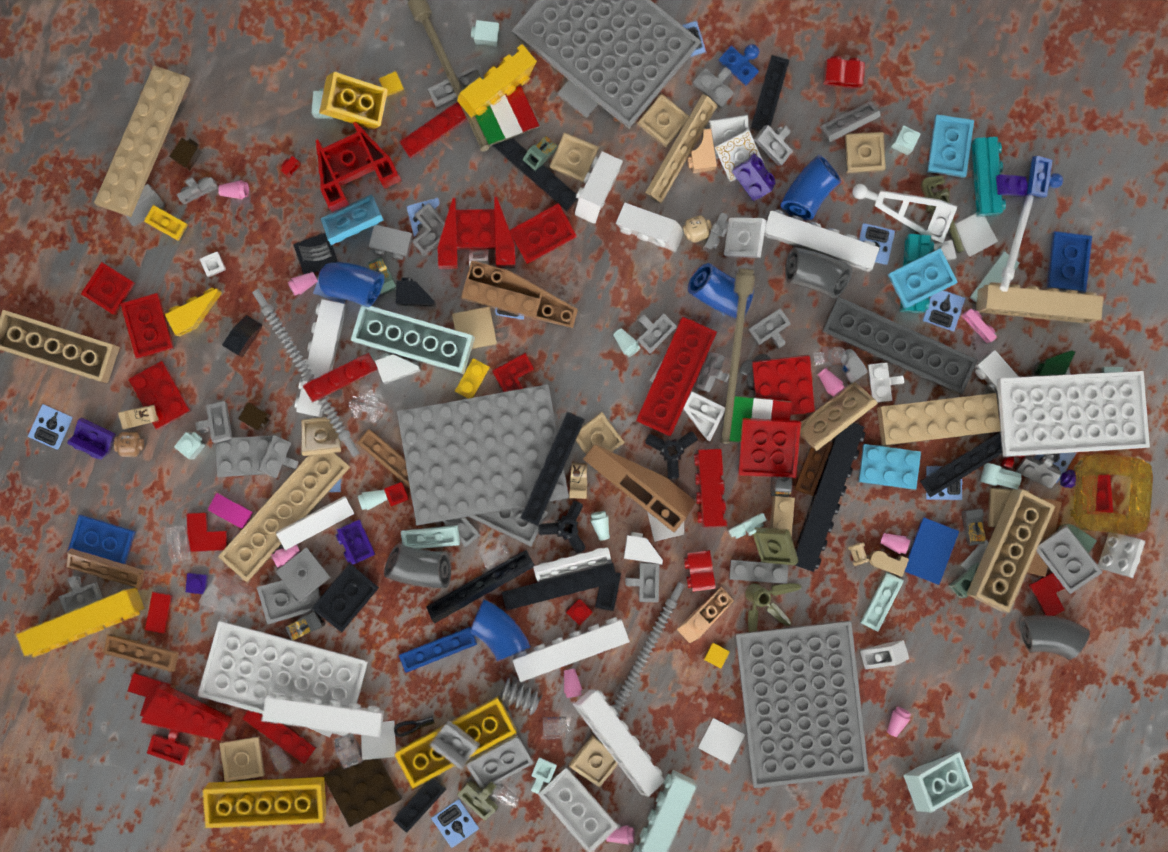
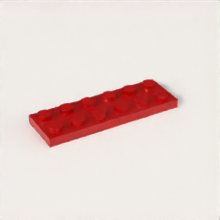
(676, 376)

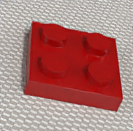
(108, 288)

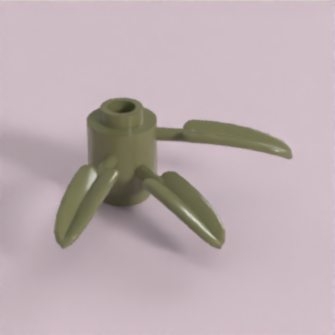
(761, 597)

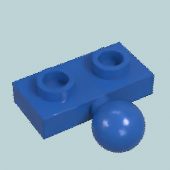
(739, 64)
(1041, 177)

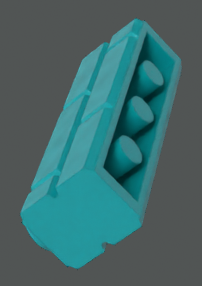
(985, 169)
(916, 247)

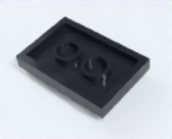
(345, 597)

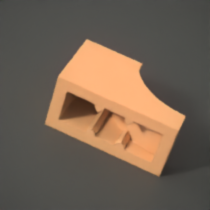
(703, 157)

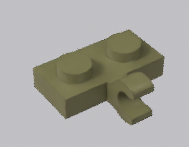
(479, 799)

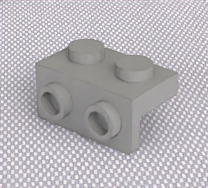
(454, 744)

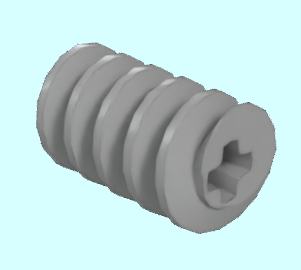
(520, 696)

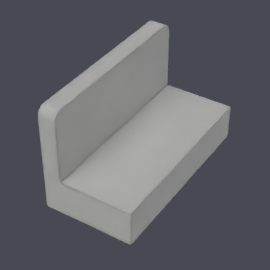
(146, 201)

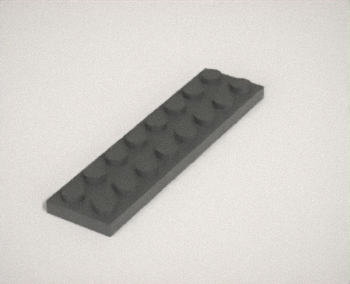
(899, 345)

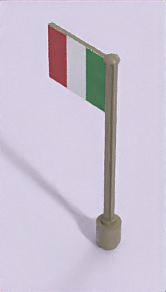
(499, 122)
(741, 406)

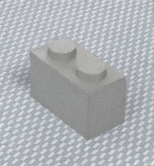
(390, 241)

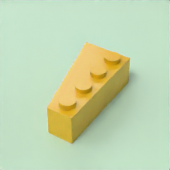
(497, 82)

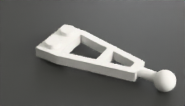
(939, 223)

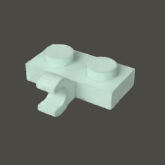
(748, 525)

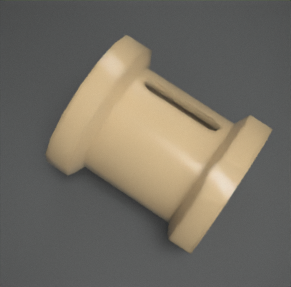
(858, 554)

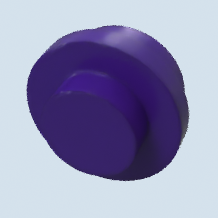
(1068, 479)

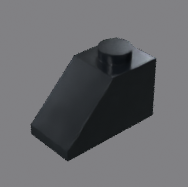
(412, 294)
(242, 336)

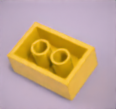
(353, 100)

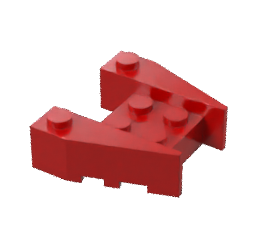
(349, 160)
(475, 230)

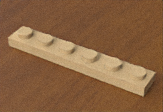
(681, 148)

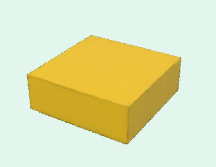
(391, 83)
(716, 655)

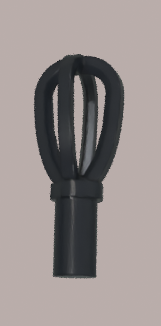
(419, 724)

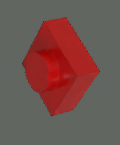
(289, 166)
(396, 494)
(579, 611)

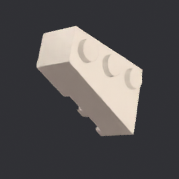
(597, 186)
(650, 227)

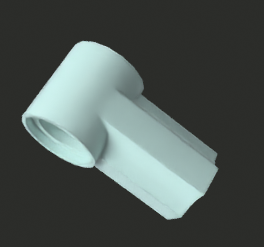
(995, 475)

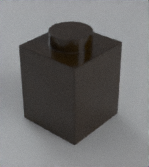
(186, 153)
(255, 417)

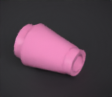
(234, 189)
(302, 283)
(831, 383)
(896, 543)
(282, 556)
(571, 684)
(898, 721)
(623, 835)

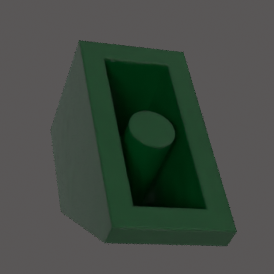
(1054, 365)

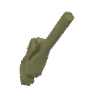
(926, 186)

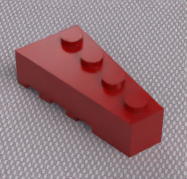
(710, 488)
(185, 714)

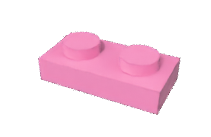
(985, 331)

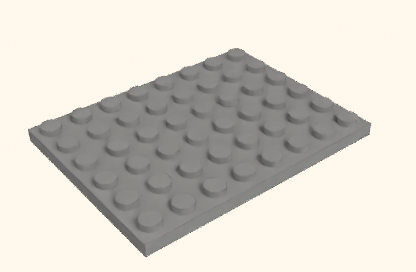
(609, 49)
(478, 453)
(802, 704)

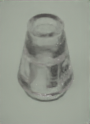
(280, 760)
(503, 795)

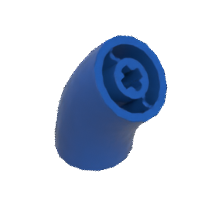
(810, 189)
(351, 283)
(716, 290)
(498, 631)

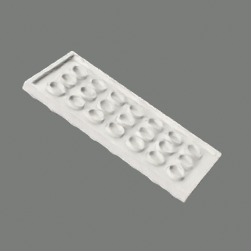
(1073, 413)
(253, 664)

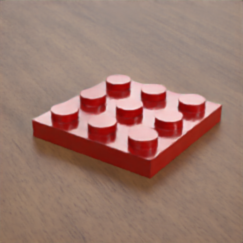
(785, 380)
(769, 447)

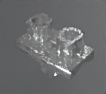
(830, 356)
(367, 403)
(178, 544)

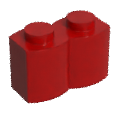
(844, 72)
(700, 571)

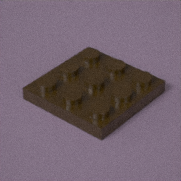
(362, 789)

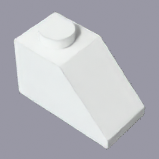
(393, 367)
(640, 549)
(884, 655)

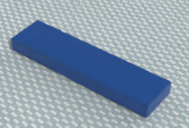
(437, 649)

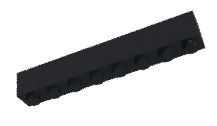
(827, 495)

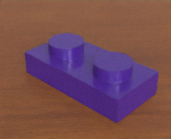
(1011, 185)

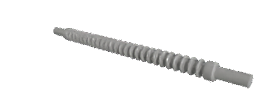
(267, 310)
(670, 605)

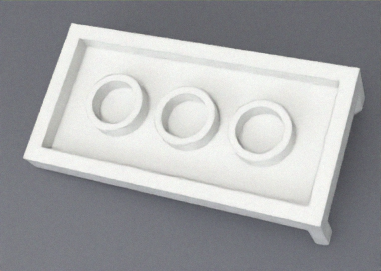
(578, 810)

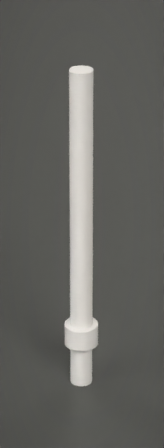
(1008, 271)

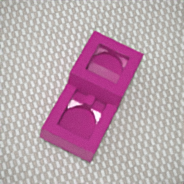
(230, 510)

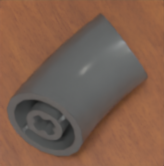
(817, 272)
(418, 567)
(1053, 635)

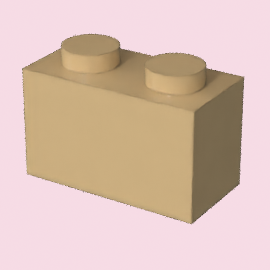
(782, 513)

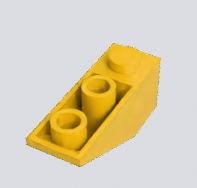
(189, 316)

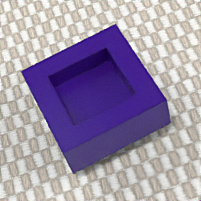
(196, 583)

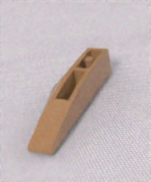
(513, 294)
(644, 486)

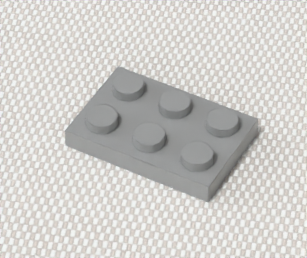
(240, 455)
(1068, 559)
(281, 604)
(499, 761)

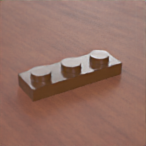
(812, 469)

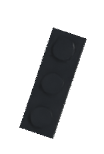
(419, 804)

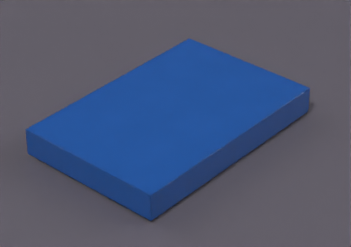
(1069, 261)
(102, 539)
(931, 550)

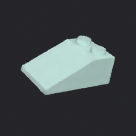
(938, 782)

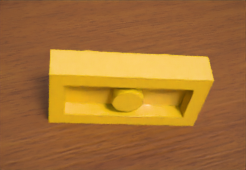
(166, 223)
(472, 379)

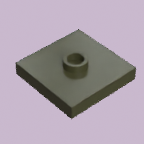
(775, 546)

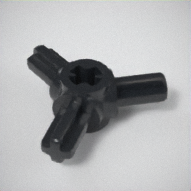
(680, 445)
(558, 526)

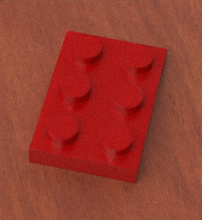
(542, 233)
(147, 325)
(158, 388)

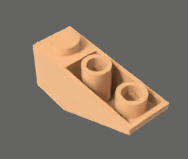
(705, 615)

